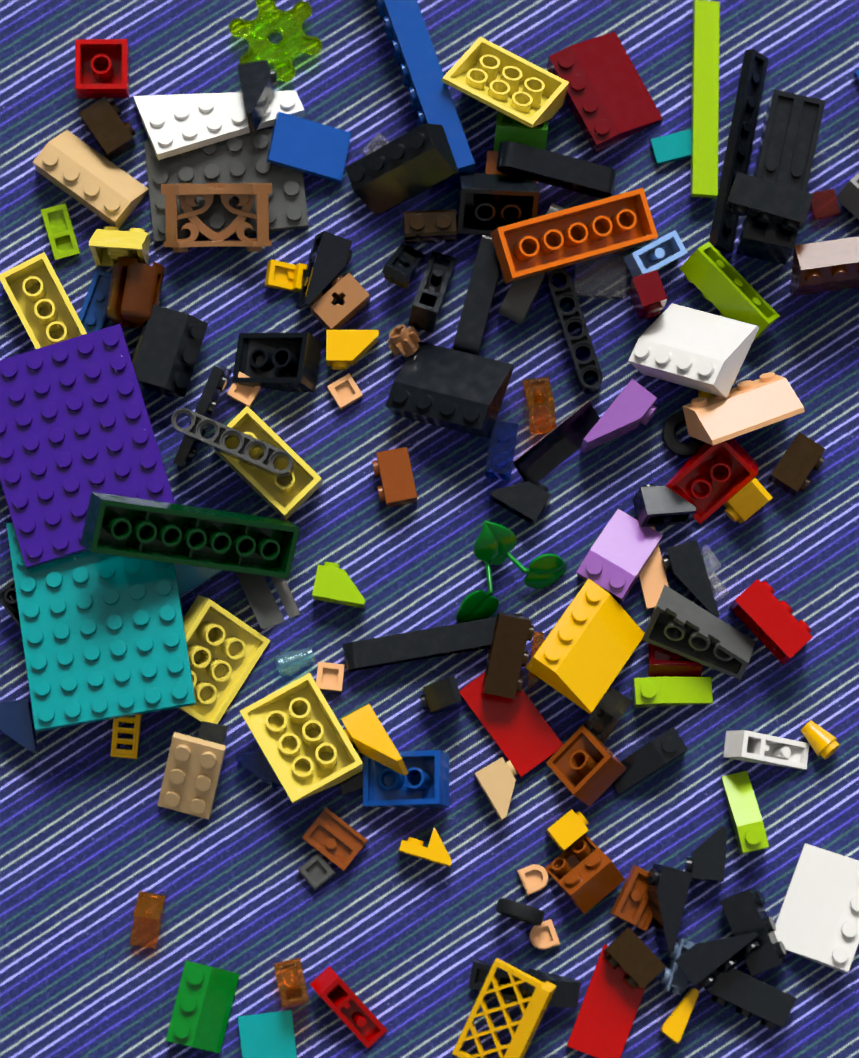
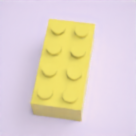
(41, 302)
(282, 494)

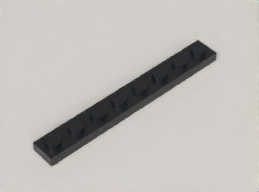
(739, 146)

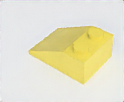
(110, 243)

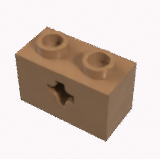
(353, 297)

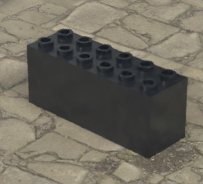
(785, 159)

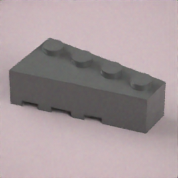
(697, 635)

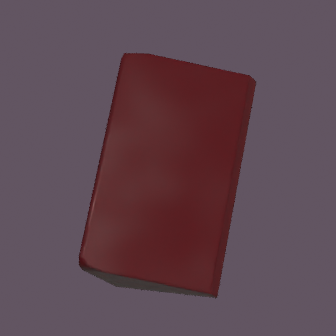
(668, 664)

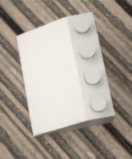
(694, 349)
(822, 909)

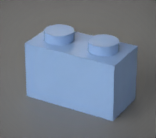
(655, 254)

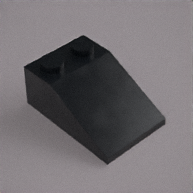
(278, 361)

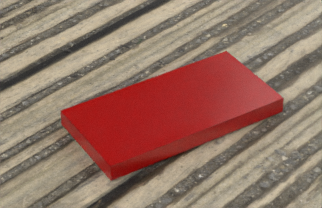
(513, 726)
(605, 1012)

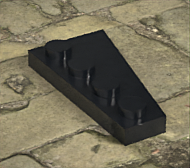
(205, 407)

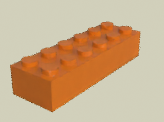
(574, 235)

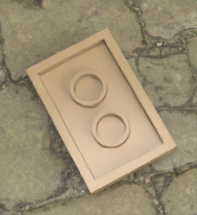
(191, 775)

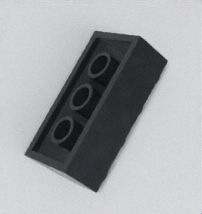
(403, 168)

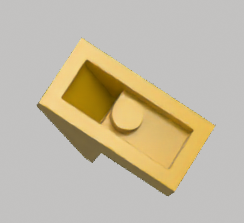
(435, 852)

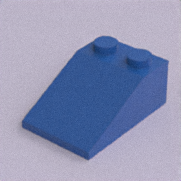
(422, 787)

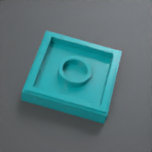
(267, 1035)

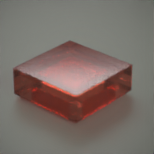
(824, 204)

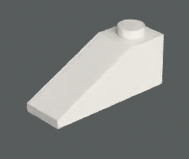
(765, 749)

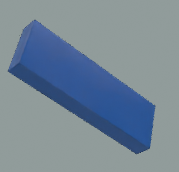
(93, 309)

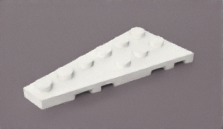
(198, 120)

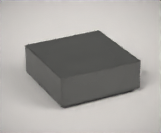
(316, 871)

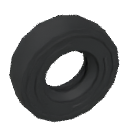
(670, 439)
(520, 911)

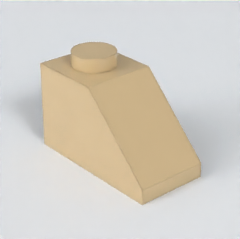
(498, 785)

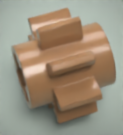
(404, 340)

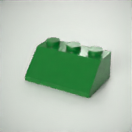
(202, 1007)

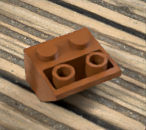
(584, 874)

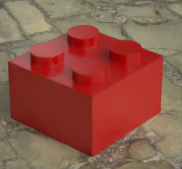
(102, 68)

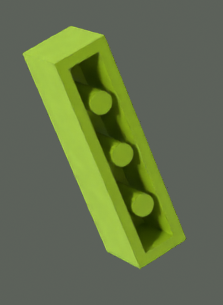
(727, 289)

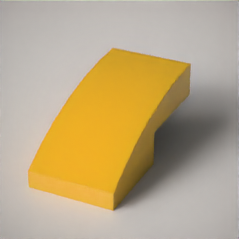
(285, 275)

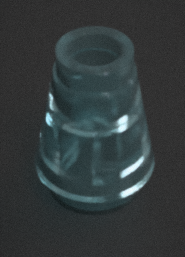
(293, 661)

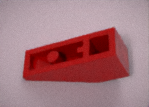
(348, 1007)

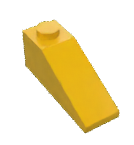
(371, 738)

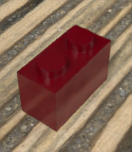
(648, 295)

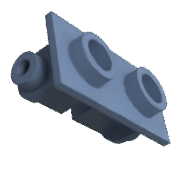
(673, 975)

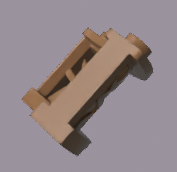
(244, 191)

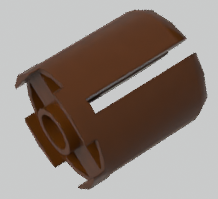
(133, 291)

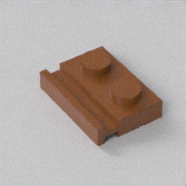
(334, 839)
(633, 901)

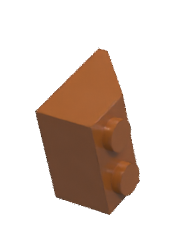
(585, 766)

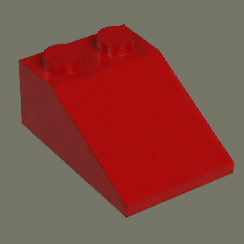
(713, 476)

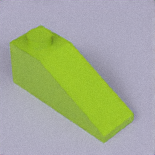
(671, 691)
(744, 813)

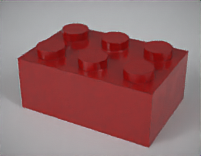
(771, 621)

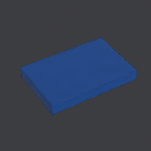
(308, 147)

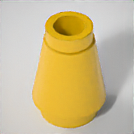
(820, 740)

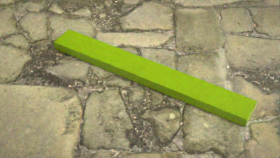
(705, 99)

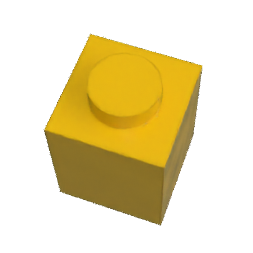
(568, 829)

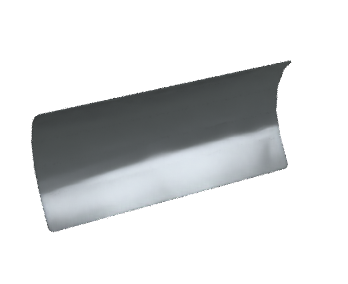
(262, 600)

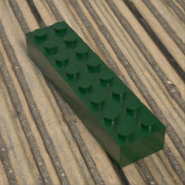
(189, 535)

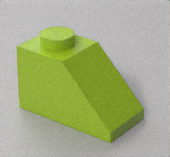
(335, 586)

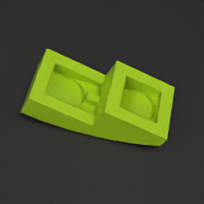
(60, 231)

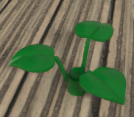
(493, 547)

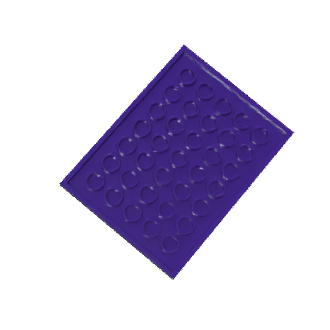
(69, 430)

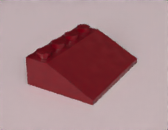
(604, 90)

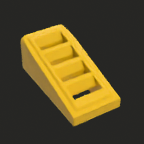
(122, 753)
(678, 1019)

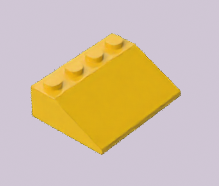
(587, 647)

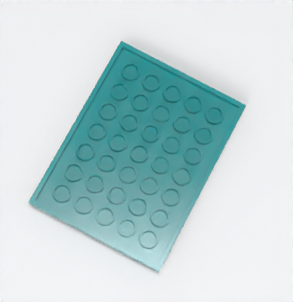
(101, 637)

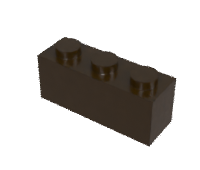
(507, 655)

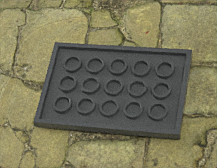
(231, 162)

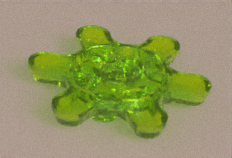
(288, 24)

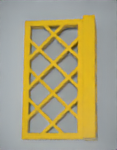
(526, 1026)

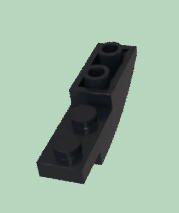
(565, 994)

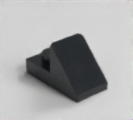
(402, 265)

